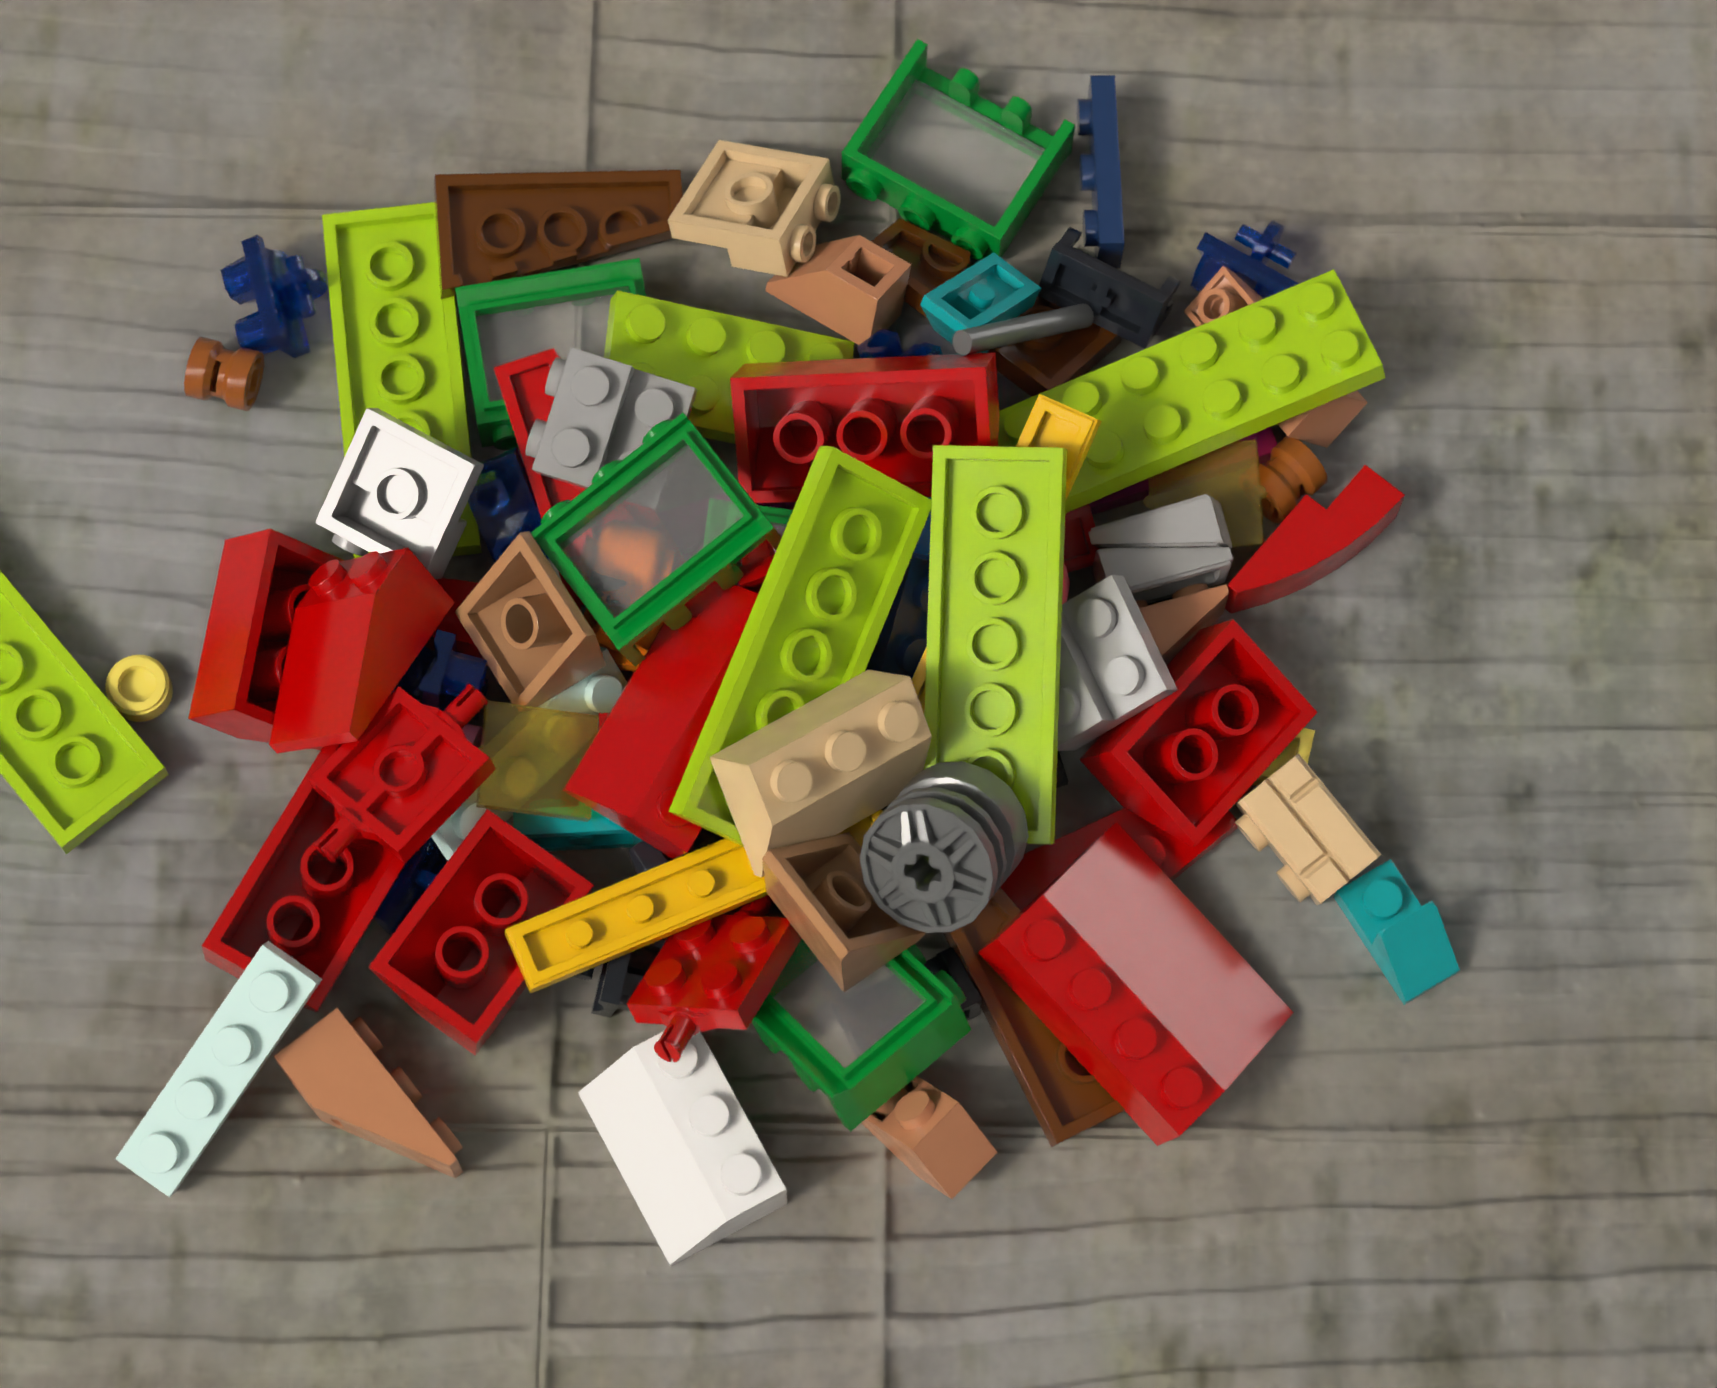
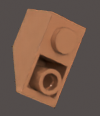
(847, 287)
(932, 1136)

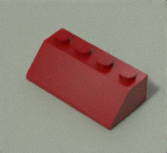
(867, 407)
(657, 720)
(301, 898)

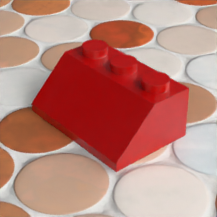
(250, 630)
(1206, 741)
(452, 945)

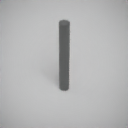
(1022, 329)

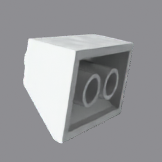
(683, 1146)

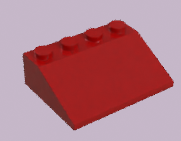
(1137, 985)

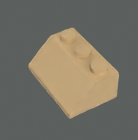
(824, 763)

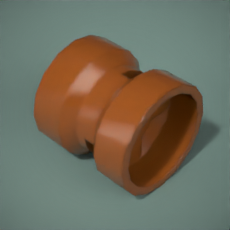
(224, 373)
(1288, 475)

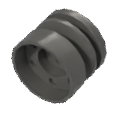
(944, 847)

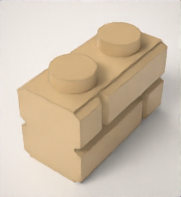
(1305, 831)

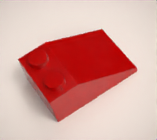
(353, 646)

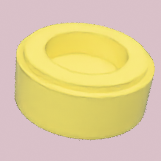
(139, 688)

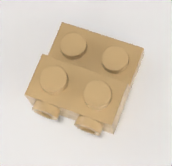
(758, 205)

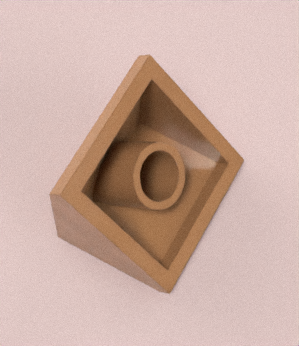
(529, 626)
(829, 906)

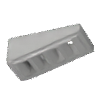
(1178, 525)
(1160, 572)

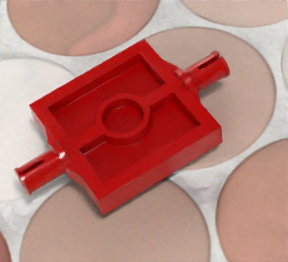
(402, 774)
(713, 975)

